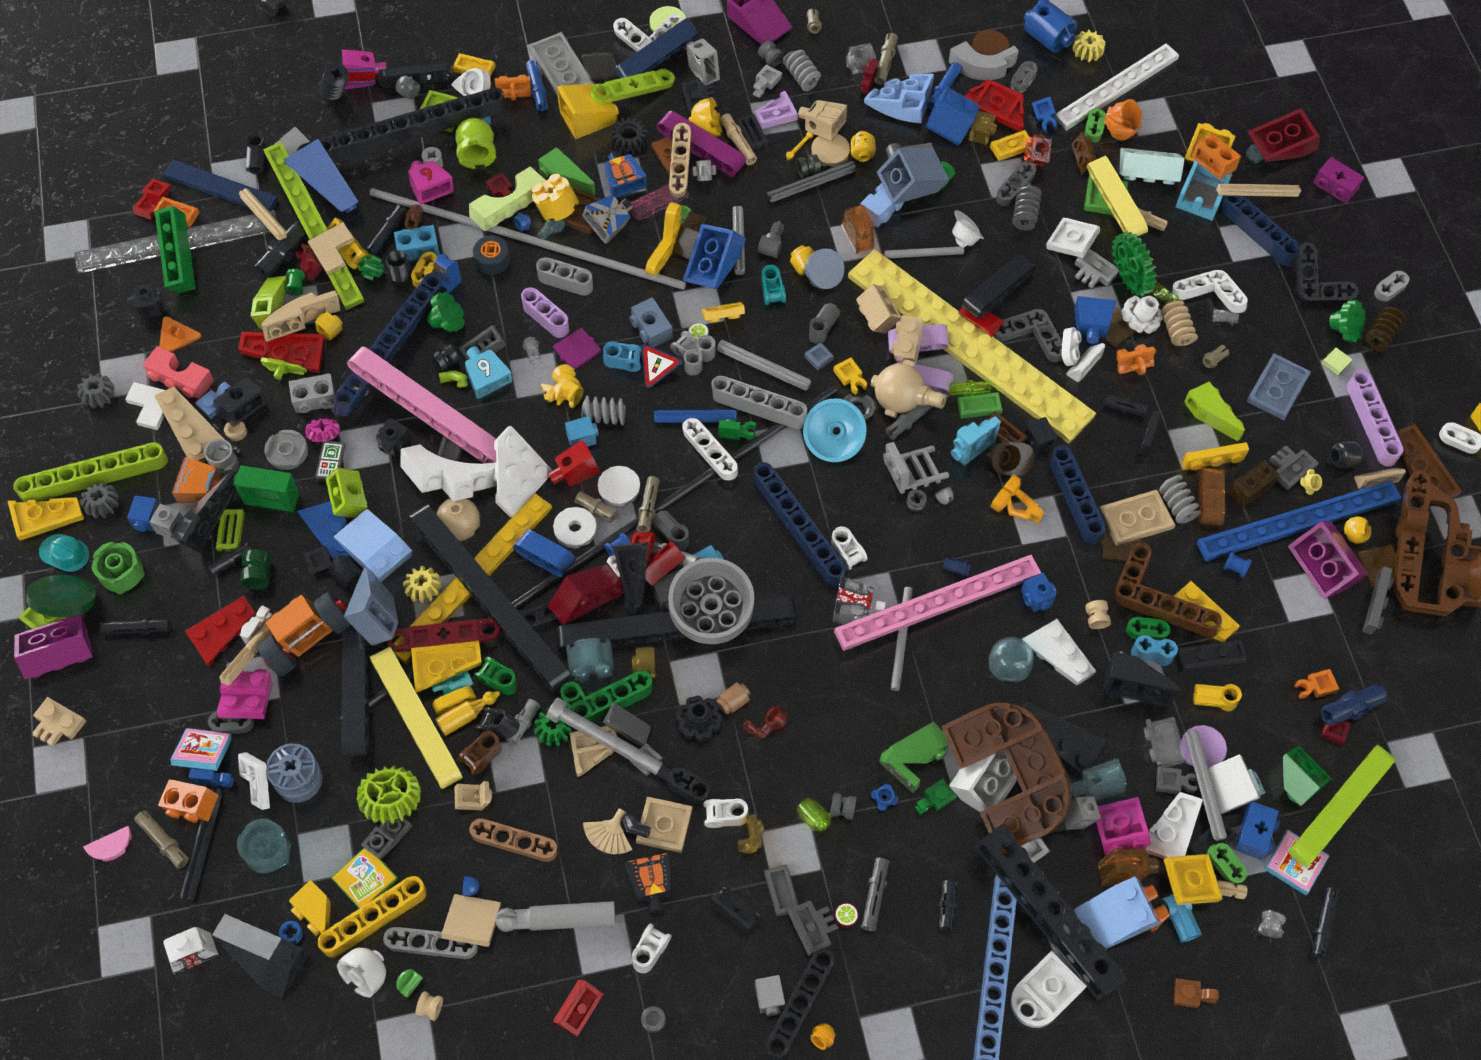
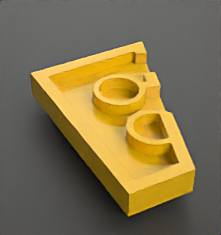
(39, 517)
(1194, 595)

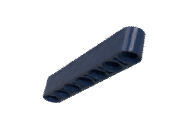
(799, 532)

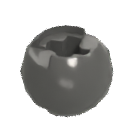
(407, 87)

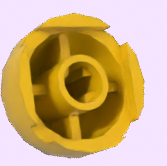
(706, 117)

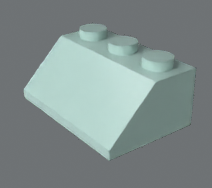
(1151, 165)

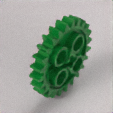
(1134, 263)

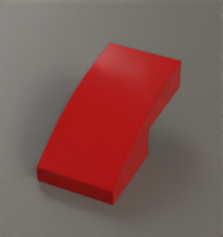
(151, 197)

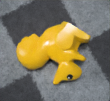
(566, 388)

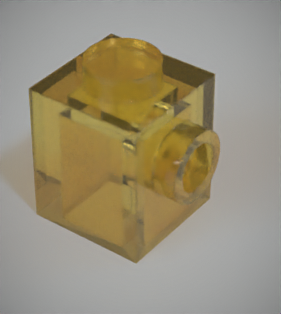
(983, 127)

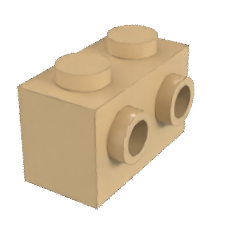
(878, 309)
(909, 338)

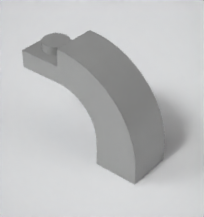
(982, 66)

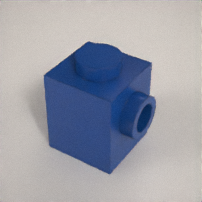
(142, 512)

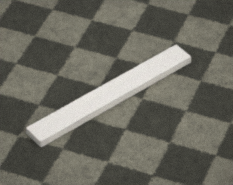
(1116, 86)

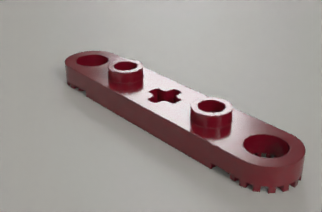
(459, 632)

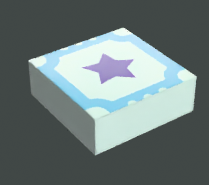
(1256, 781)

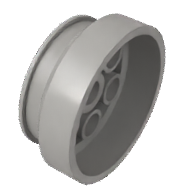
(701, 576)

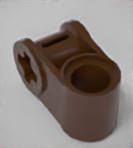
(480, 754)

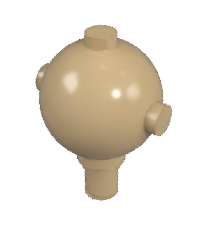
(902, 389)

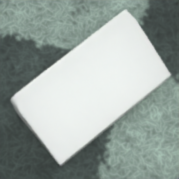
(1086, 362)

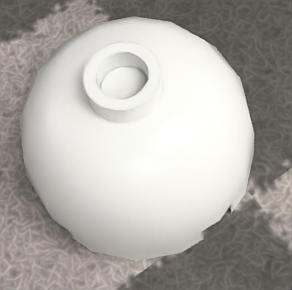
(364, 969)

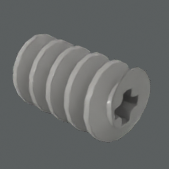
(802, 69)
(604, 410)
(1178, 499)

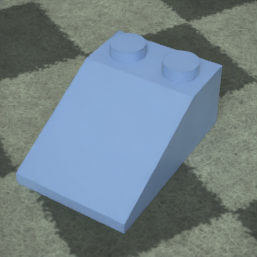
(373, 545)
(1118, 913)

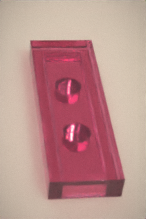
(655, 201)

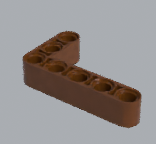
(1161, 599)

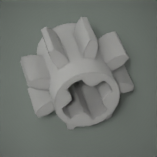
(704, 170)

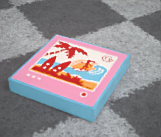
(201, 749)
(1290, 870)

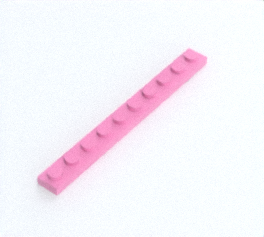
(936, 602)

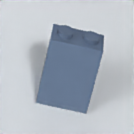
(912, 174)

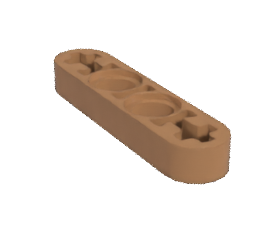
(515, 836)

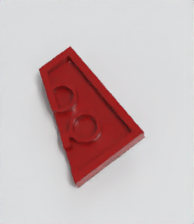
(217, 630)

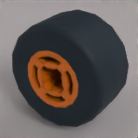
(491, 255)

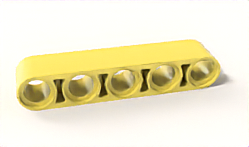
(1117, 196)

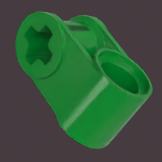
(493, 674)

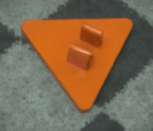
(176, 335)

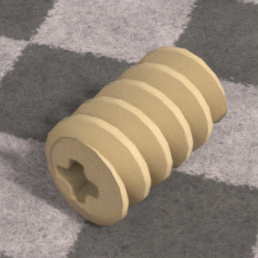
(1179, 323)

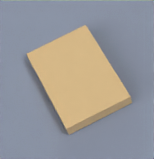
(1136, 517)

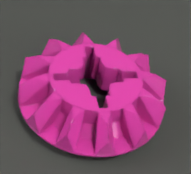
(331, 430)

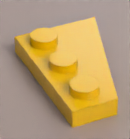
(443, 662)

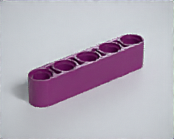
(704, 144)

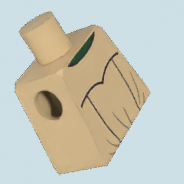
(824, 118)

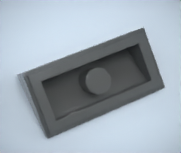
(627, 725)

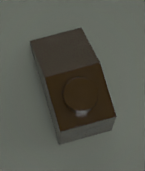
(688, 234)

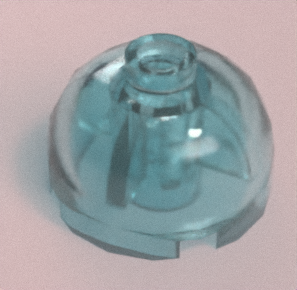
(1011, 659)

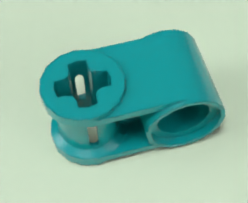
(772, 288)

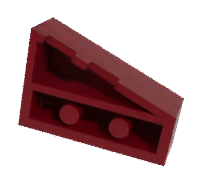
(585, 592)

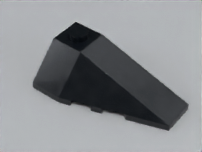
(203, 517)

